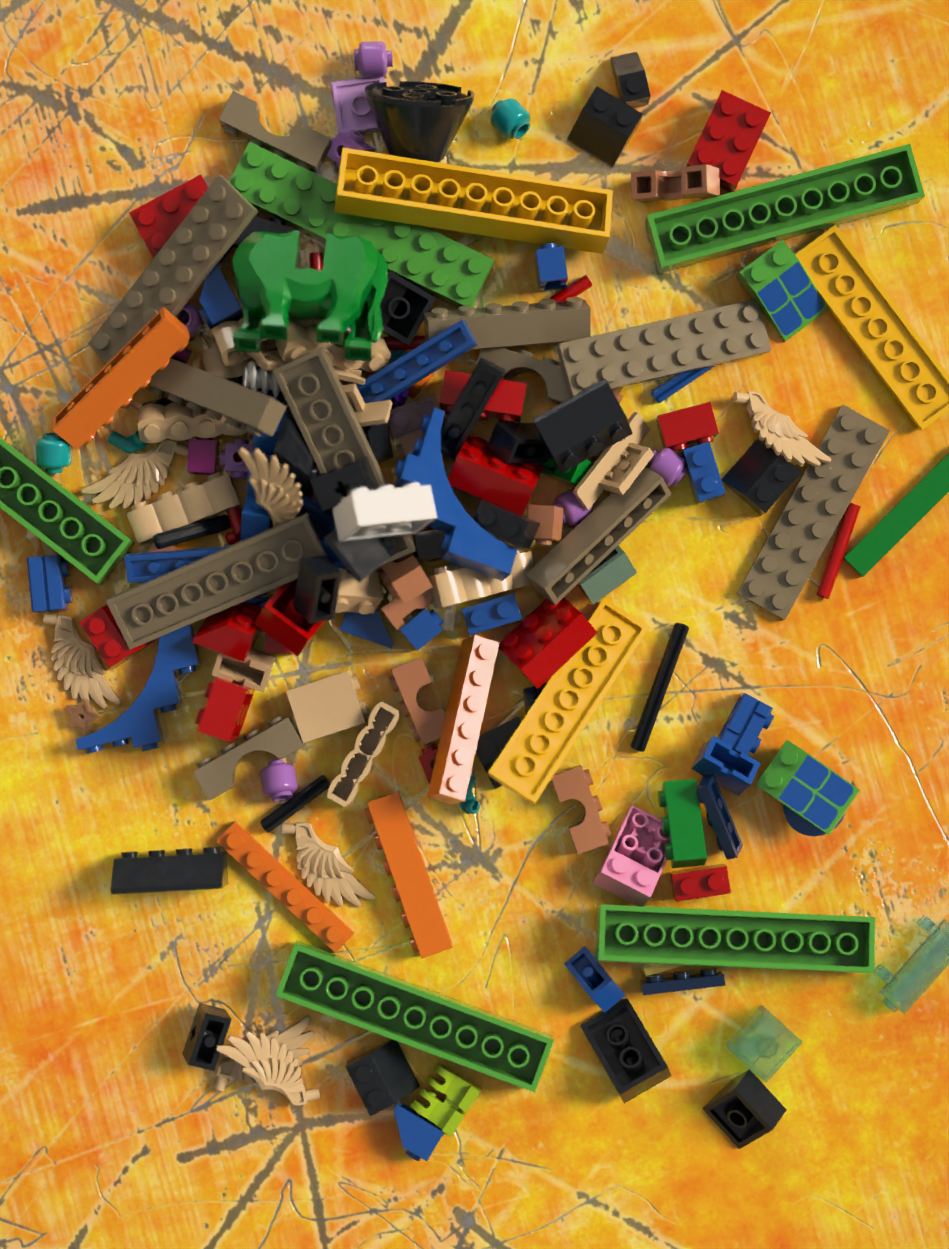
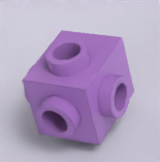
(349, 140)
(237, 469)

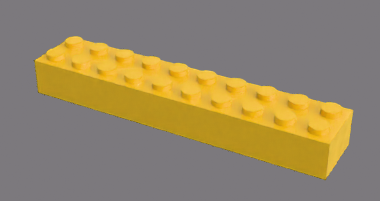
(473, 200)

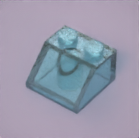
(763, 1043)

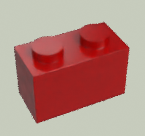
(687, 426)
(700, 882)

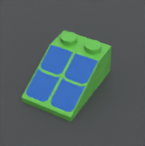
(782, 290)
(807, 787)

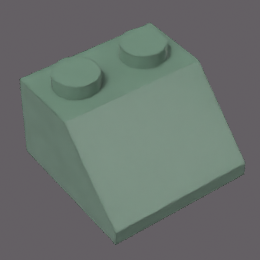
(607, 575)

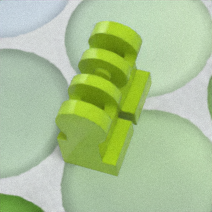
(450, 1112)

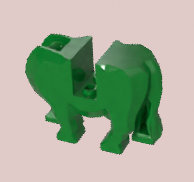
(342, 294)

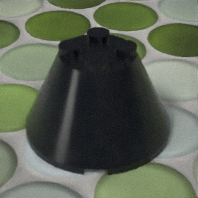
(418, 117)

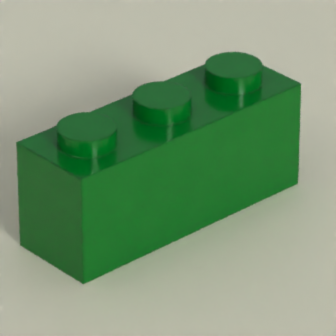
(682, 823)

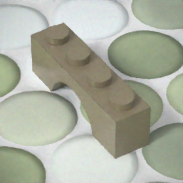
(304, 148)
(523, 362)
(219, 774)

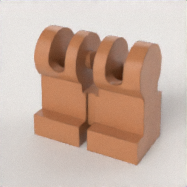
(397, 610)

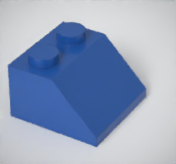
(218, 300)

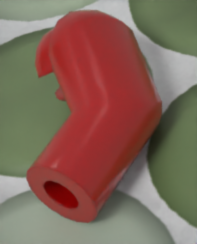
(235, 516)

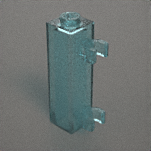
(919, 970)

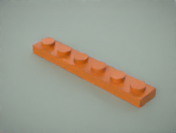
(285, 886)

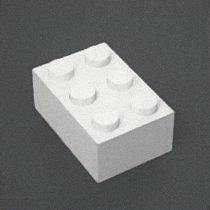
(384, 512)

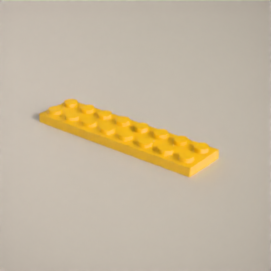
(877, 326)
(567, 704)

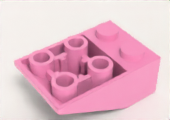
(634, 858)

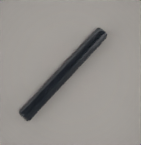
(659, 687)

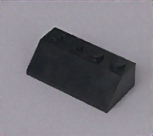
(170, 871)

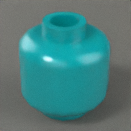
(510, 118)
(53, 453)

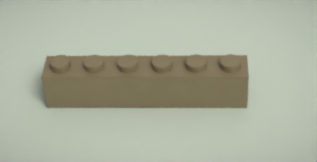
(516, 323)
(218, 397)
(597, 536)

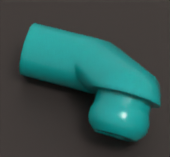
(127, 444)
(470, 804)

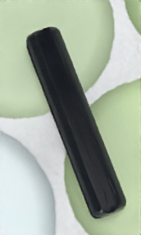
(191, 531)
(295, 803)

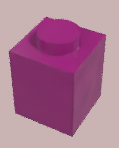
(202, 456)

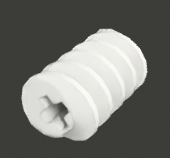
(260, 379)

